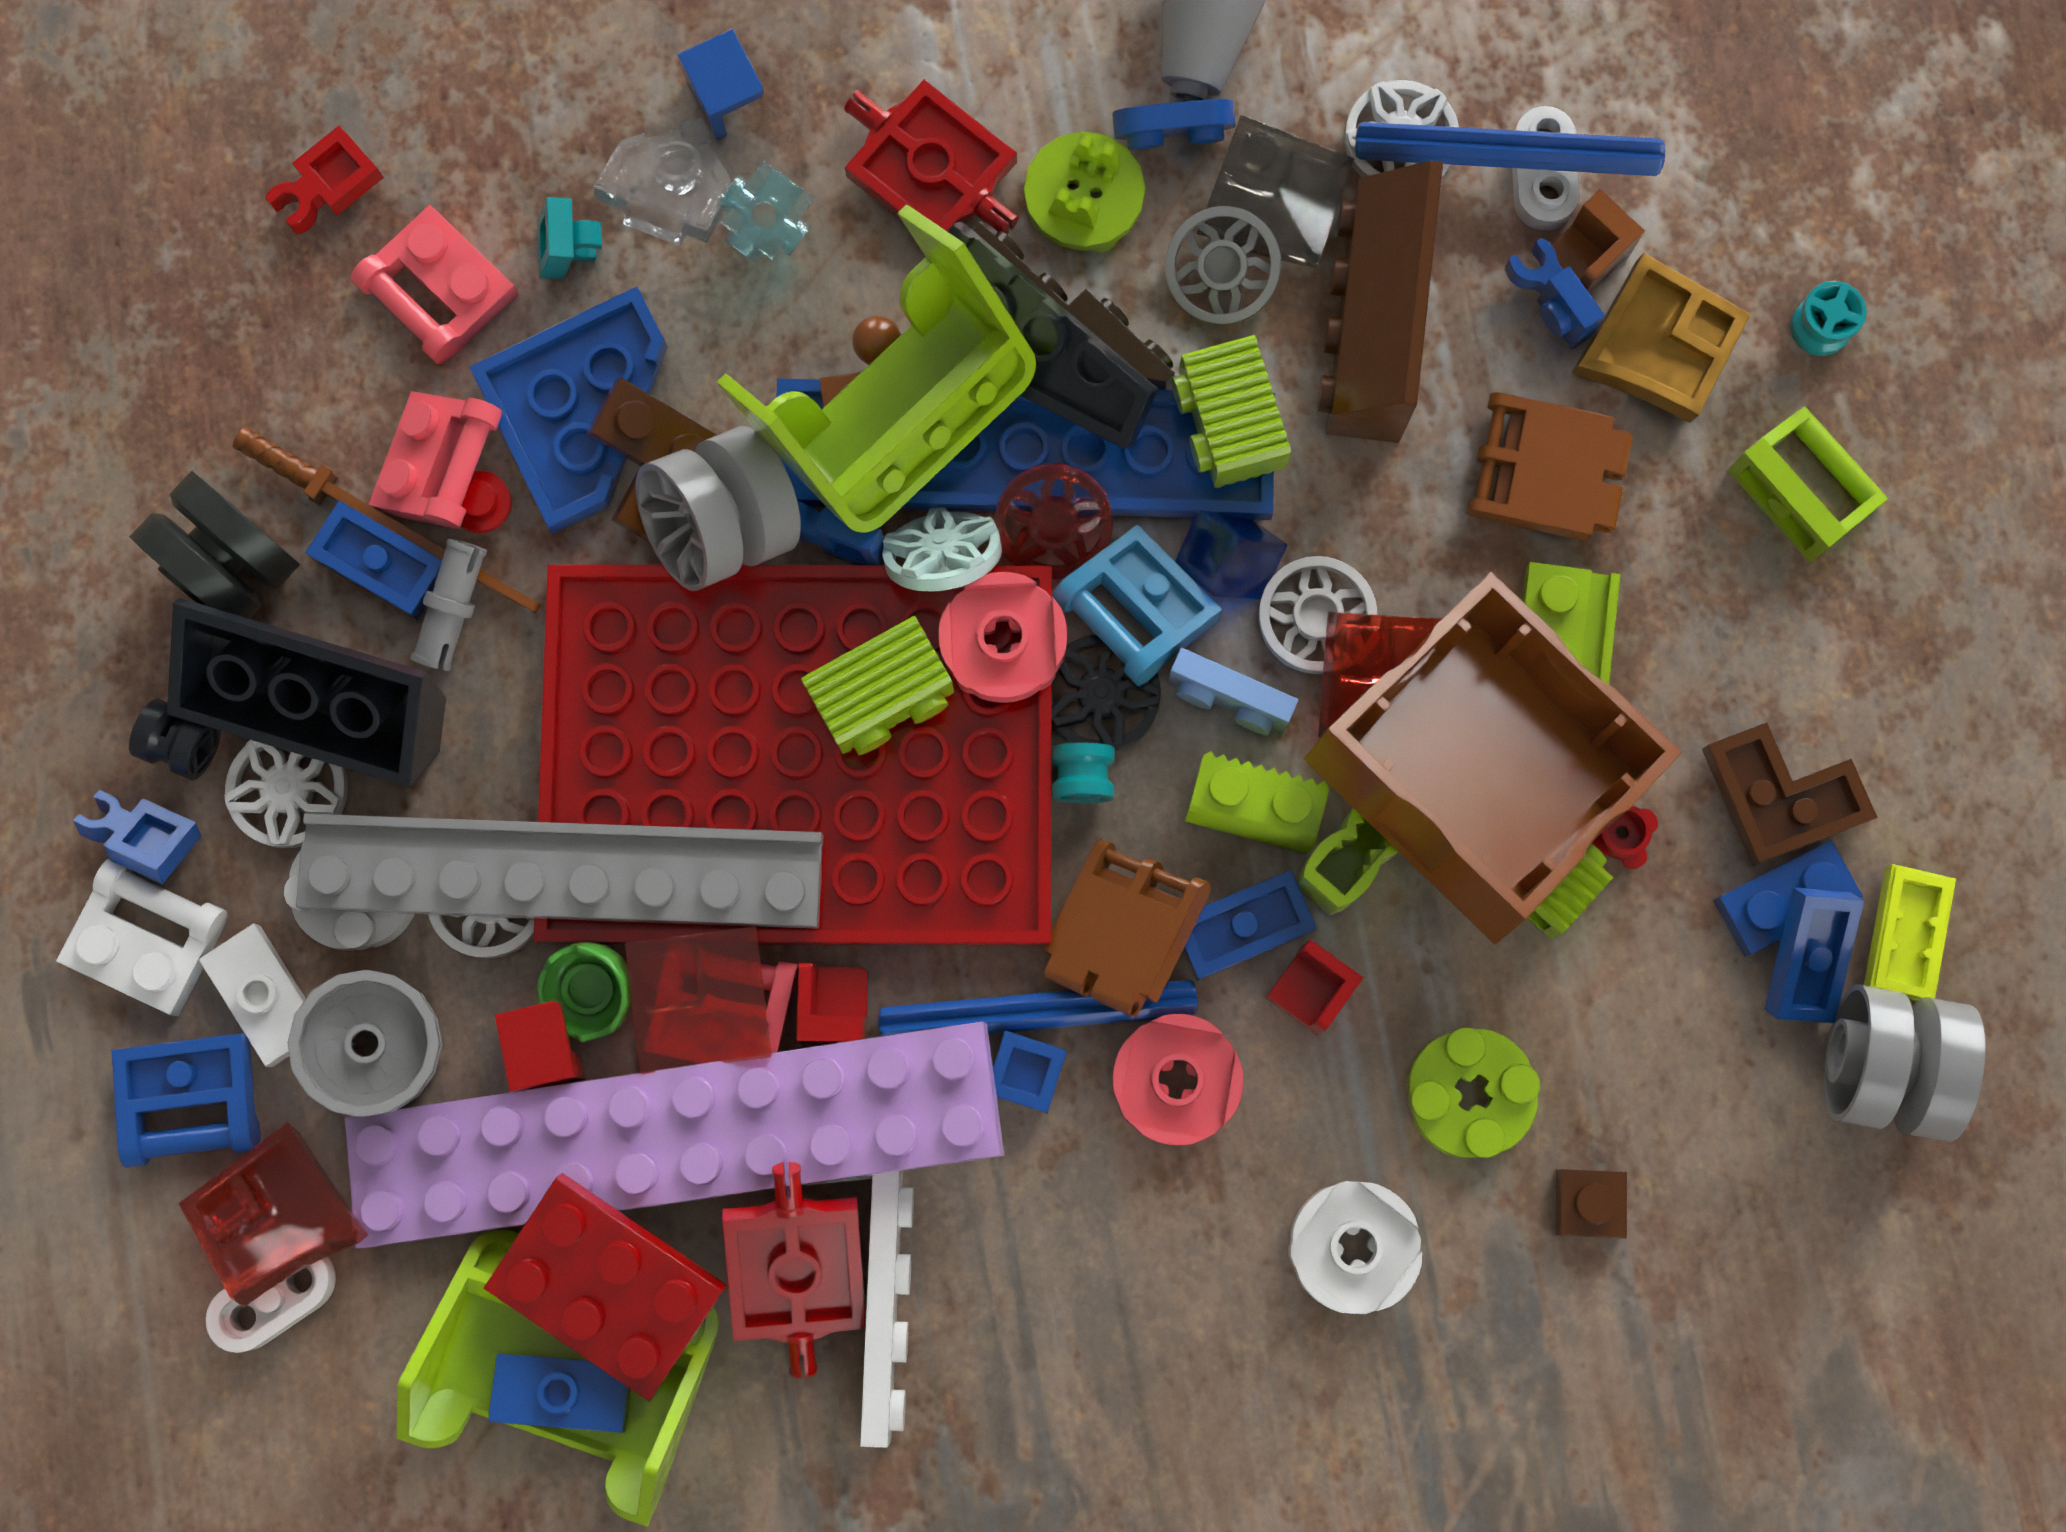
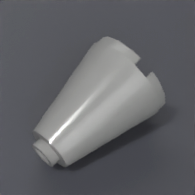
(1203, 43)

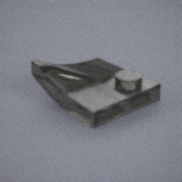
(1284, 184)

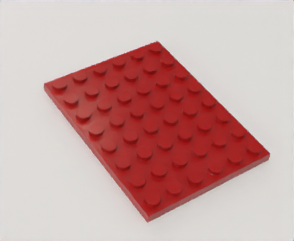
(699, 719)

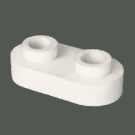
(1528, 201)
(274, 1310)

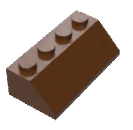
(1381, 304)

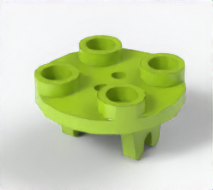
(1073, 216)

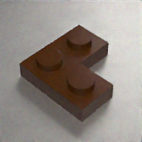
(642, 432)
(1771, 808)

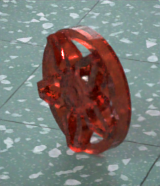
(1053, 519)

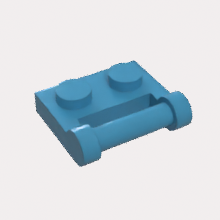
(1151, 590)

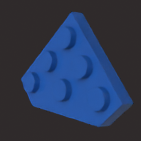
(555, 389)

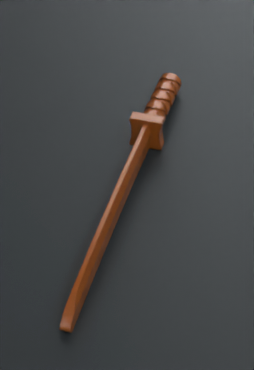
(320, 483)

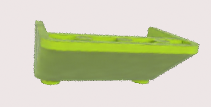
(455, 1375)

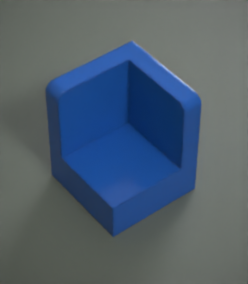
(720, 78)

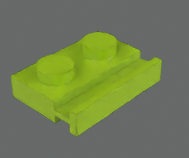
(1578, 608)

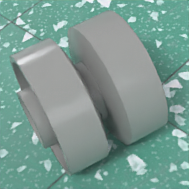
(718, 507)
(1904, 1063)

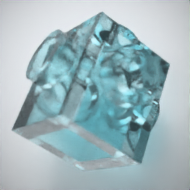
(783, 195)

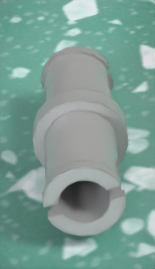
(448, 604)

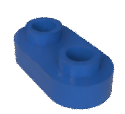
(1199, 120)

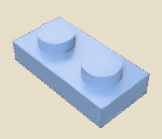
(1207, 682)

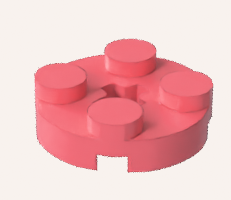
(974, 614)
(1207, 1057)

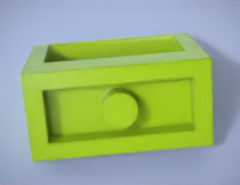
(1789, 499)

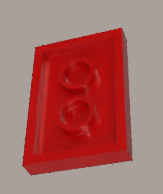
(605, 1286)

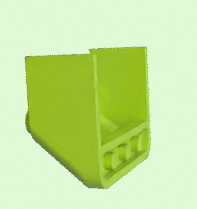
(914, 401)

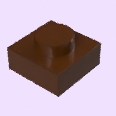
(1591, 1203)

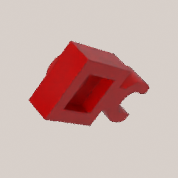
(331, 173)

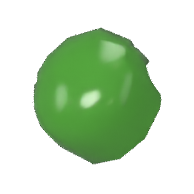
(591, 987)

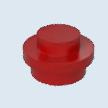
(486, 503)

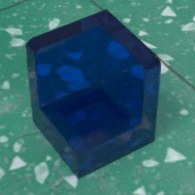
(1230, 555)

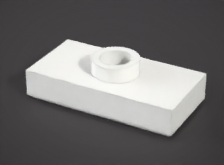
(256, 990)

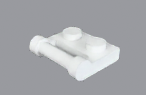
(133, 957)

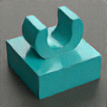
(564, 240)

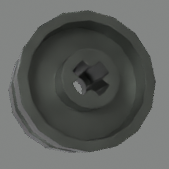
(214, 551)

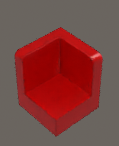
(1314, 987)
(831, 1004)
(537, 1047)

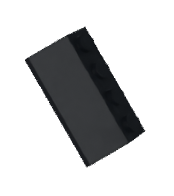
(302, 694)

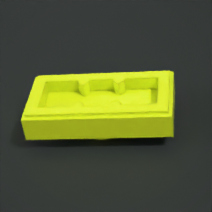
(1910, 932)

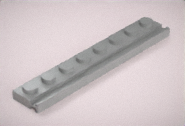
(560, 871)

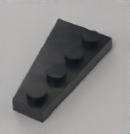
(1074, 368)

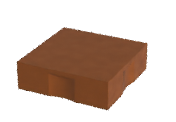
(1492, 758)

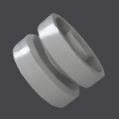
(324, 1044)

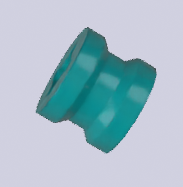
(1842, 313)
(1083, 773)

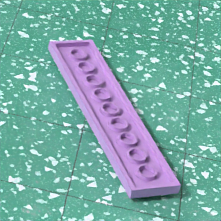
(677, 1133)

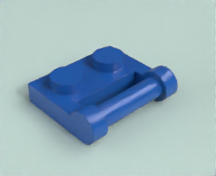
(179, 1078)

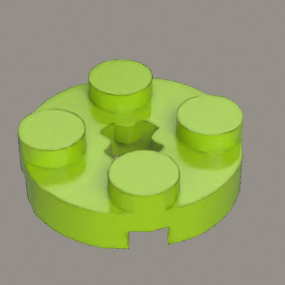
(1509, 1085)

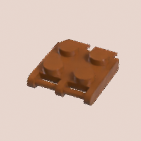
(1551, 468)
(1122, 932)

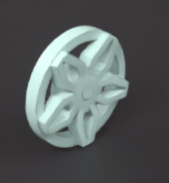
(942, 550)

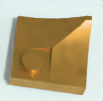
(1663, 340)

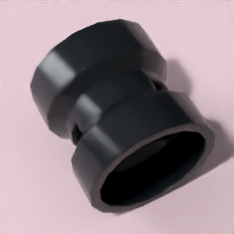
(173, 740)

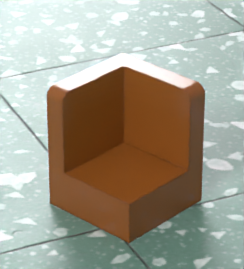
(1597, 240)

